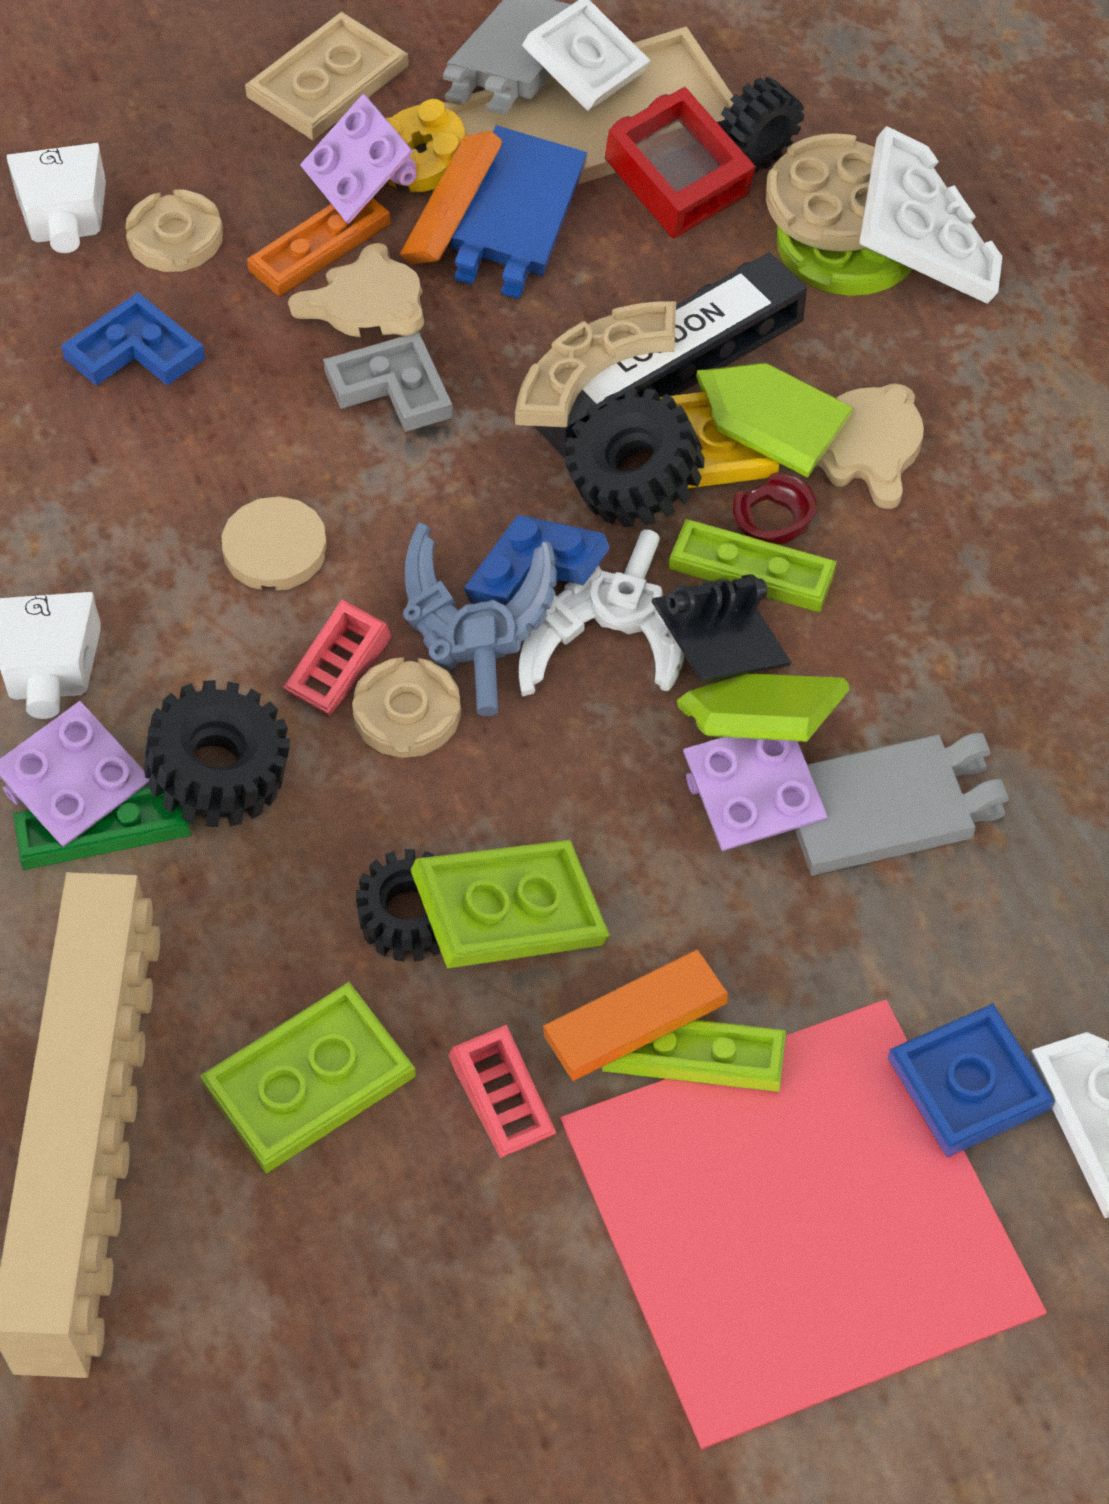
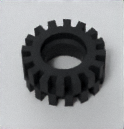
(763, 120)
(378, 923)

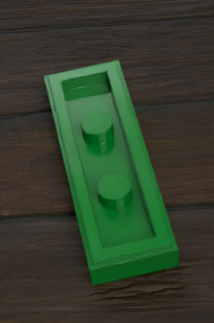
(131, 825)

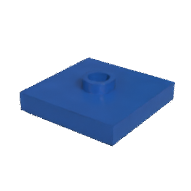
(970, 1080)

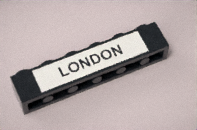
(710, 333)

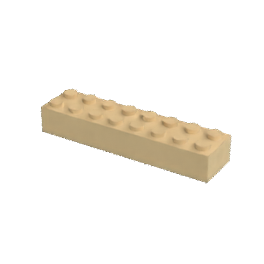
(75, 1128)

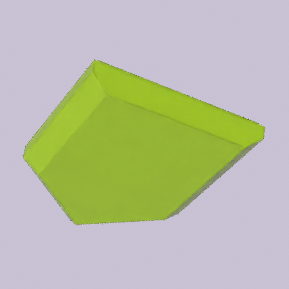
(774, 413)
(764, 706)

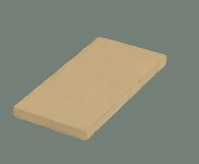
(560, 118)

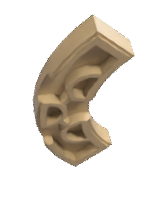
(585, 352)

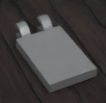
(496, 55)
(898, 802)

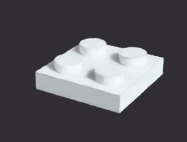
(586, 53)

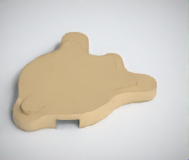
(366, 296)
(876, 442)

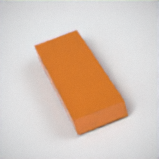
(451, 198)
(314, 246)
(635, 1015)

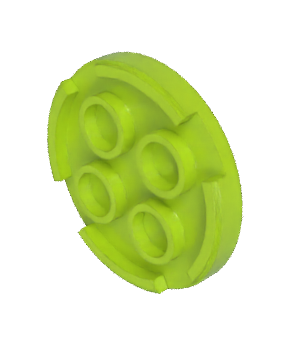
(840, 271)

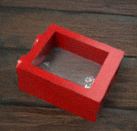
(678, 161)

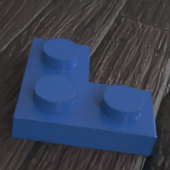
(129, 333)
(508, 563)

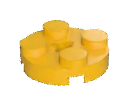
(439, 129)

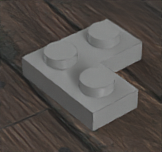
(393, 369)

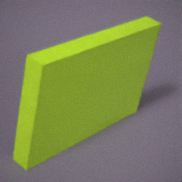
(508, 903)
(307, 1077)

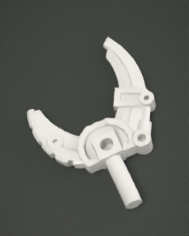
(615, 603)

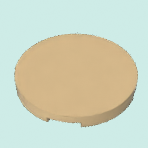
(822, 191)

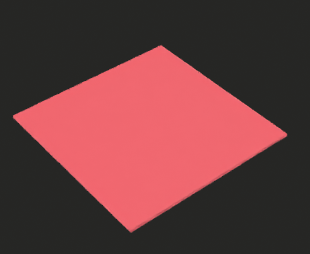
(797, 1229)

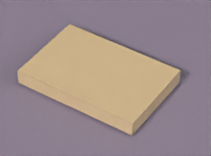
(326, 75)

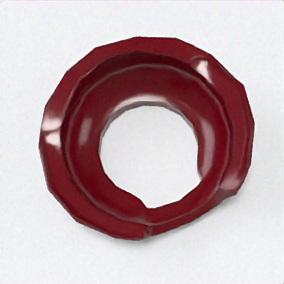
(782, 490)

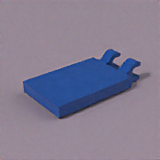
(518, 209)

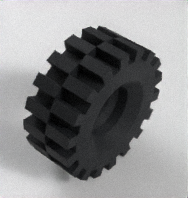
(621, 431)
(222, 721)

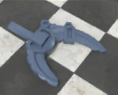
(477, 630)

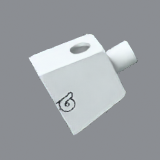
(60, 193)
(47, 648)

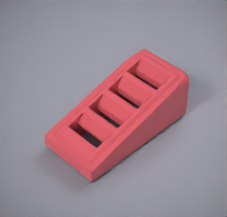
(344, 618)
(485, 1046)

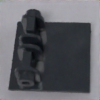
(722, 627)

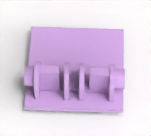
(359, 159)
(71, 774)
(753, 788)

